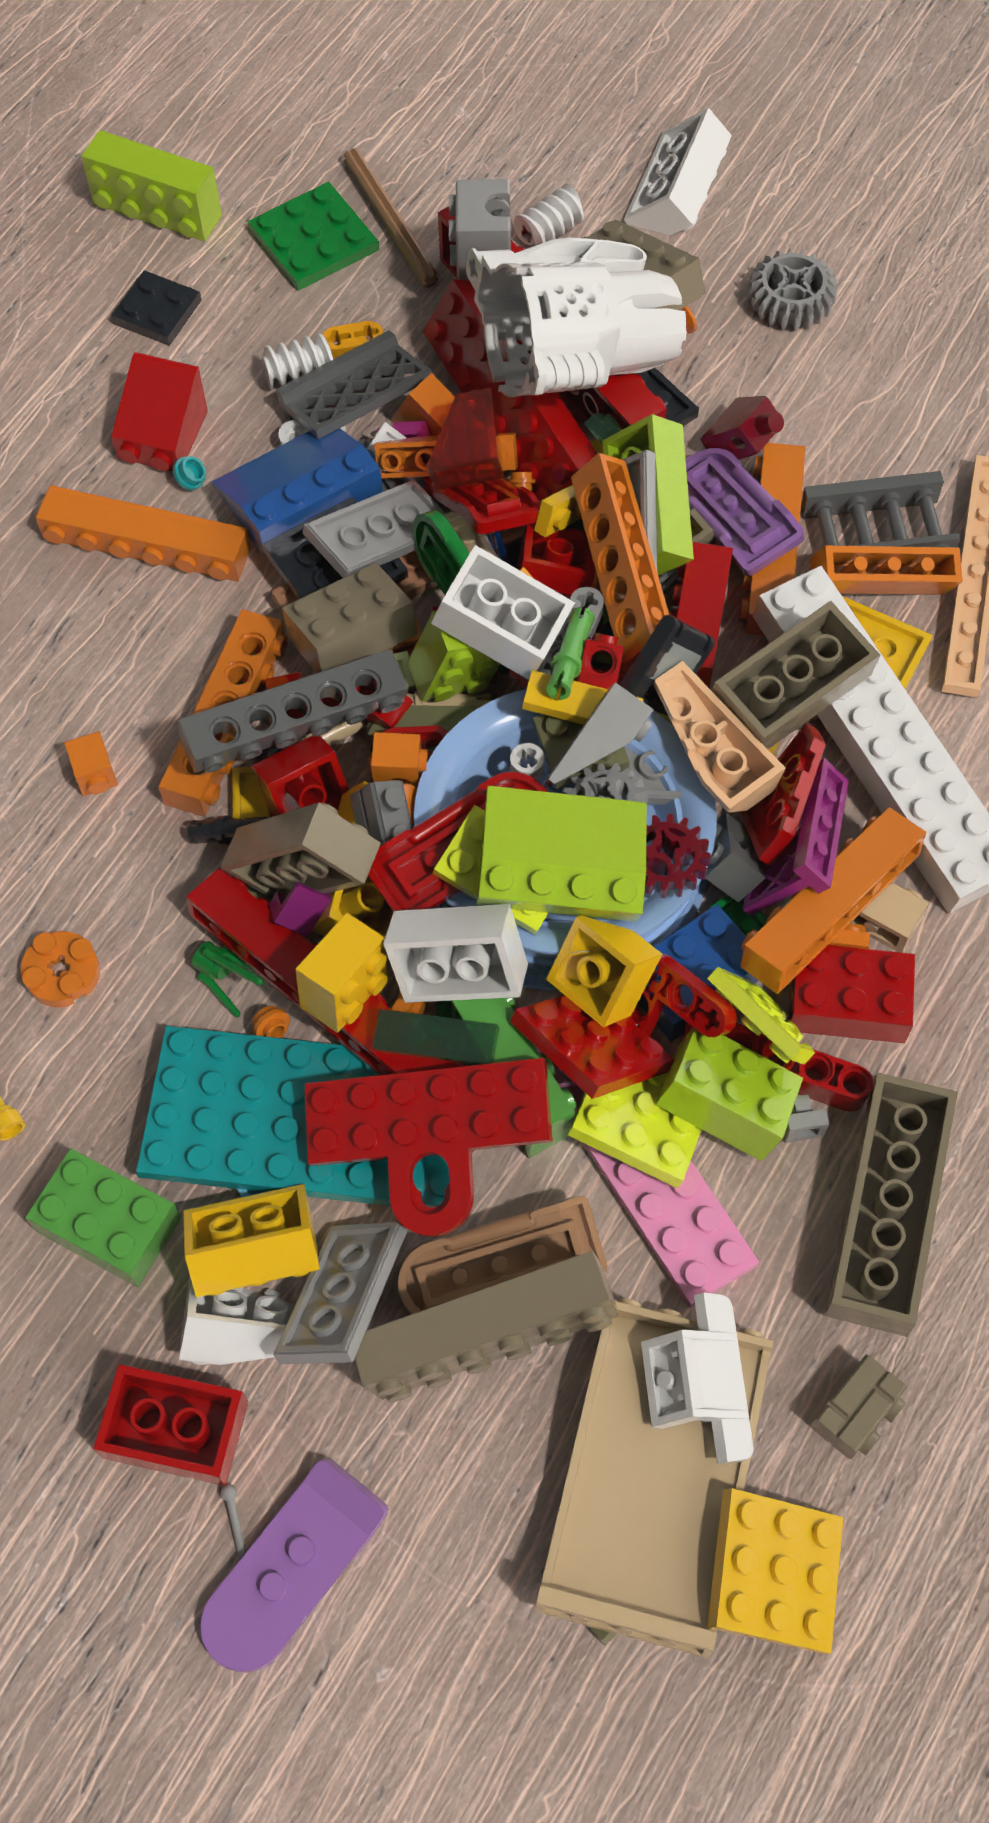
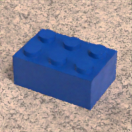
(700, 947)

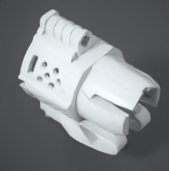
(571, 333)

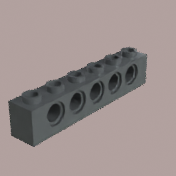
(377, 672)

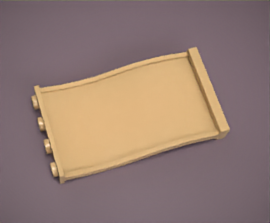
(643, 1500)

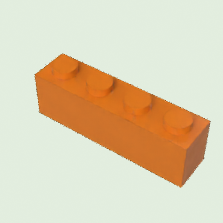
(890, 569)

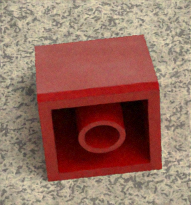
(158, 412)

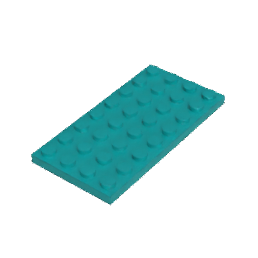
(235, 1118)

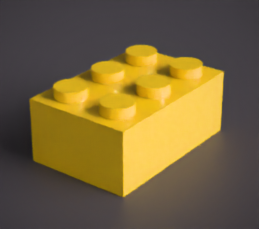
(250, 1241)

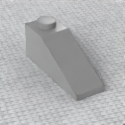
(610, 727)

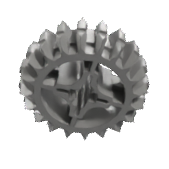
(792, 300)

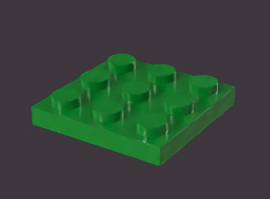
(313, 235)

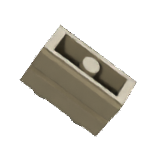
(859, 1407)

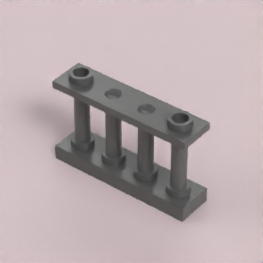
(879, 494)

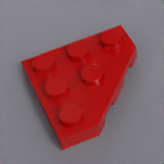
(777, 816)

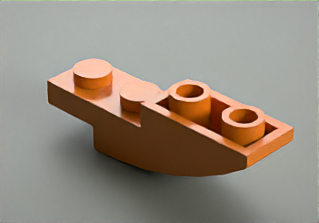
(410, 455)

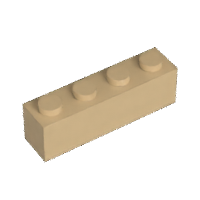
(892, 915)

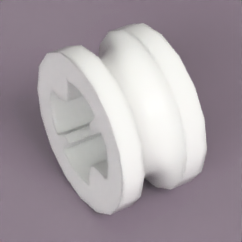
(525, 751)

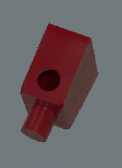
(749, 421)

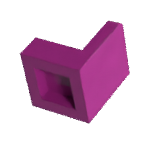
(299, 909)

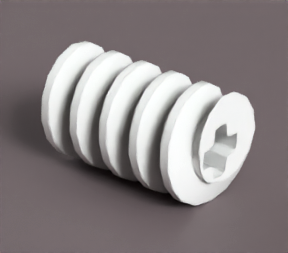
(550, 217)
(296, 359)

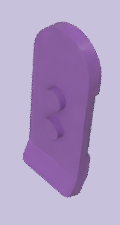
(740, 510)
(290, 1568)

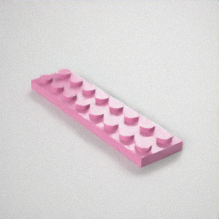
(680, 1225)

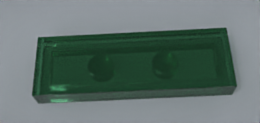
(435, 1037)

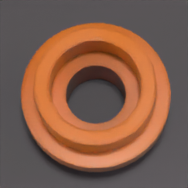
(271, 1022)

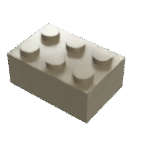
(350, 619)

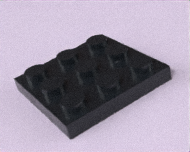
(305, 567)

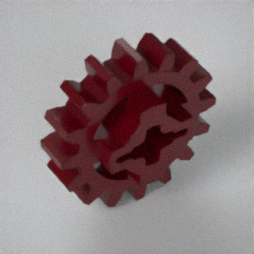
(681, 846)

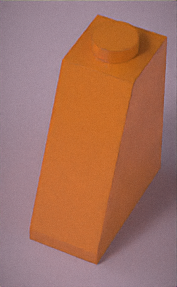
(427, 403)

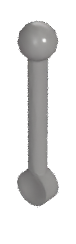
(228, 1494)

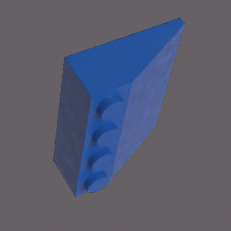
(298, 483)

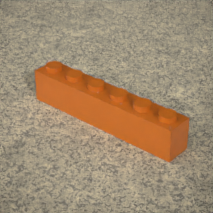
(782, 477)
(144, 533)
(814, 920)

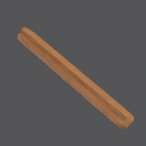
(390, 217)

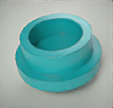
(189, 472)

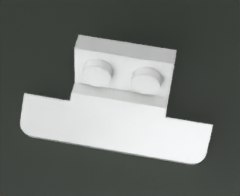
(701, 1378)

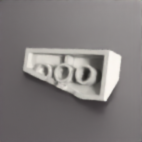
(232, 1326)

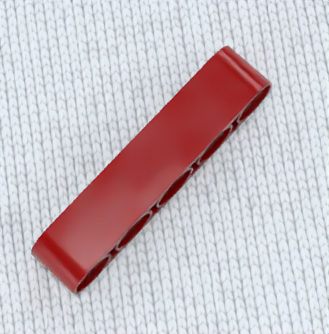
(833, 1069)

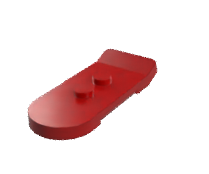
(489, 504)
(407, 861)

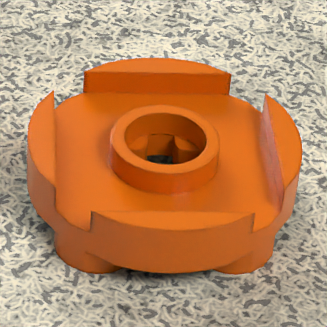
(70, 985)

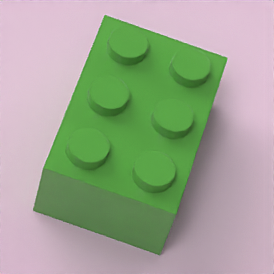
(104, 1217)

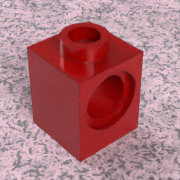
(594, 678)

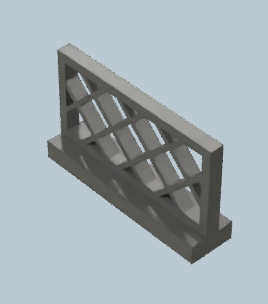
(337, 379)

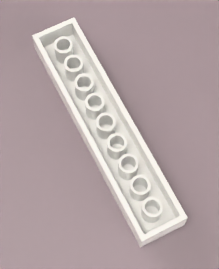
(895, 753)

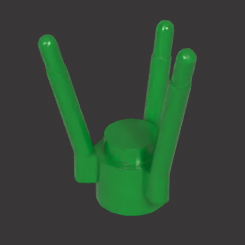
(217, 963)

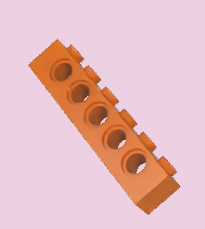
(620, 552)
(249, 635)

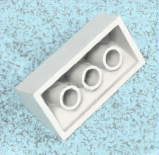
(679, 175)

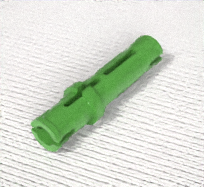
(567, 662)

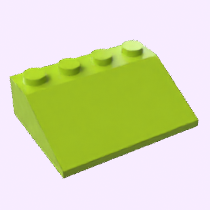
(563, 854)

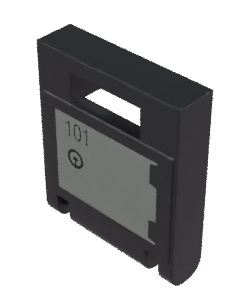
(667, 646)

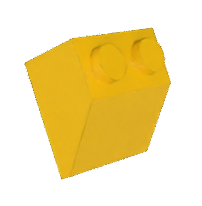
(610, 977)

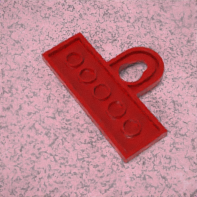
(424, 1115)

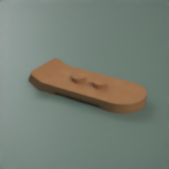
(497, 1253)

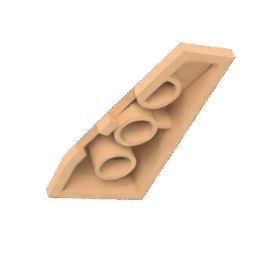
(720, 747)

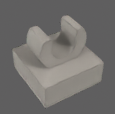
(804, 1122)

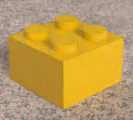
(342, 973)

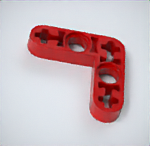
(667, 992)

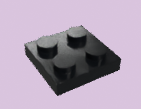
(156, 307)

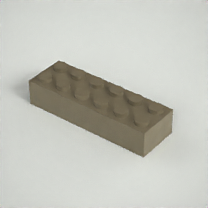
(892, 1205)
(486, 1327)

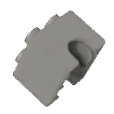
(480, 221)

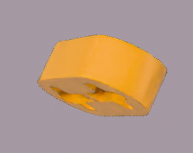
(350, 336)

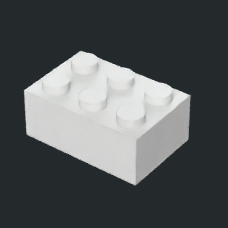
(502, 612)
(456, 953)

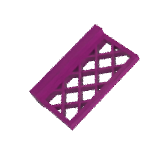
(814, 844)

